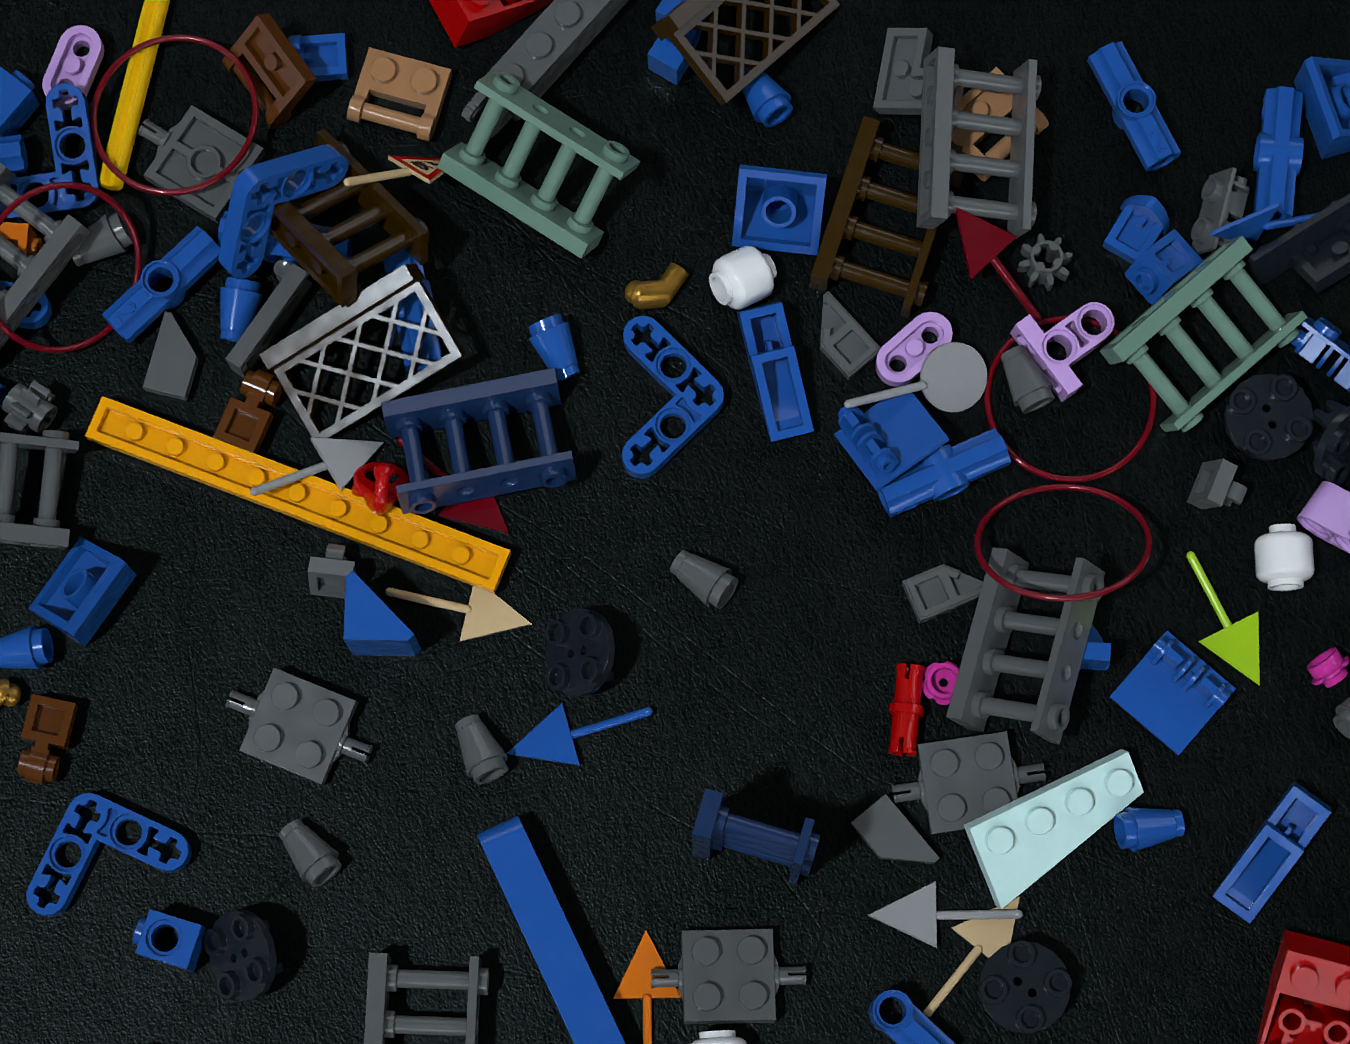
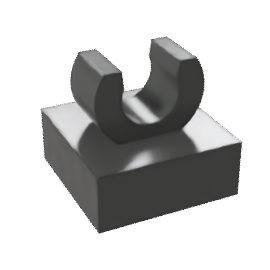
(1215, 485)
(329, 574)

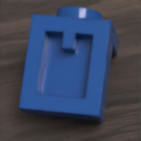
(1162, 266)

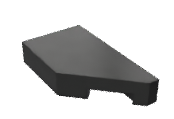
(844, 339)
(172, 362)
(940, 591)
(892, 834)

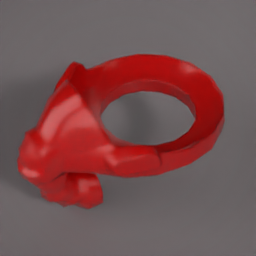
(378, 495)

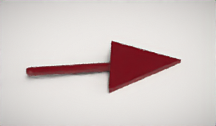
(982, 245)
(477, 512)

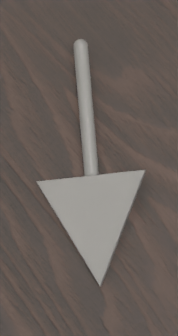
(338, 456)
(918, 915)

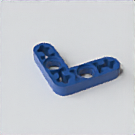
(260, 189)
(60, 199)
(682, 403)
(102, 831)

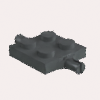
(195, 153)
(299, 726)
(966, 779)
(728, 976)

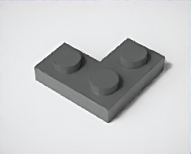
(902, 72)

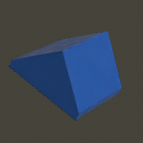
(1326, 102)
(779, 209)
(83, 591)
(372, 626)

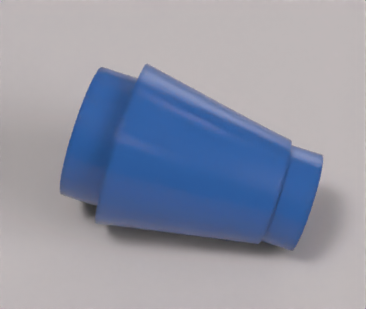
(767, 100)
(238, 307)
(555, 346)
(26, 649)
(1147, 827)

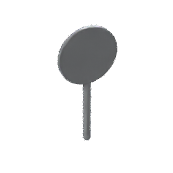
(950, 379)

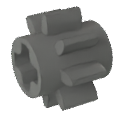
(1053, 254)
(29, 408)

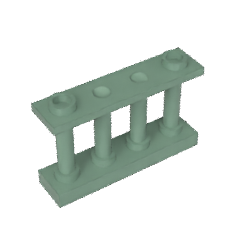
(504, 184)
(1164, 320)

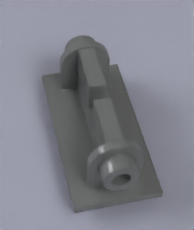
(1222, 197)

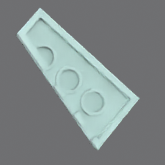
(1043, 827)

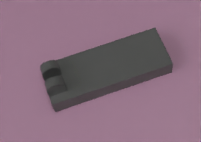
(270, 318)

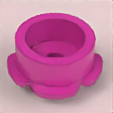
(1328, 668)
(933, 675)

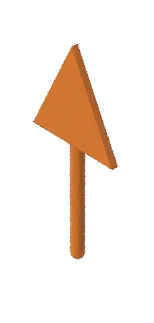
(637, 982)

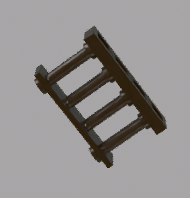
(846, 226)
(315, 247)

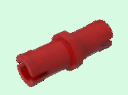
(906, 710)

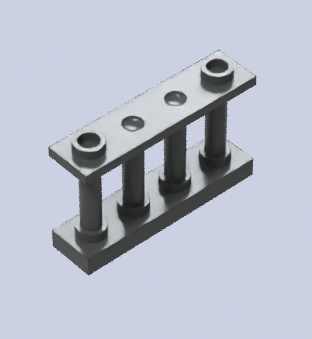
(939, 160)
(37, 271)
(45, 529)
(988, 639)
(387, 978)

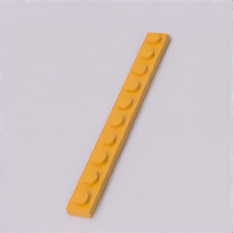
(306, 499)

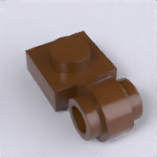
(245, 422)
(47, 725)

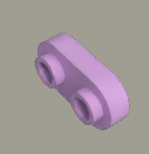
(73, 69)
(911, 349)

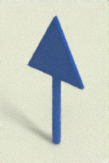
(1254, 224)
(554, 740)

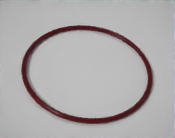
(169, 192)
(138, 260)
(1072, 479)
(1063, 598)

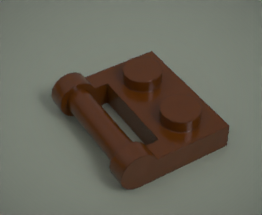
(276, 64)

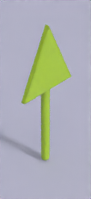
(1236, 642)

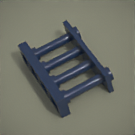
(472, 403)
(720, 829)

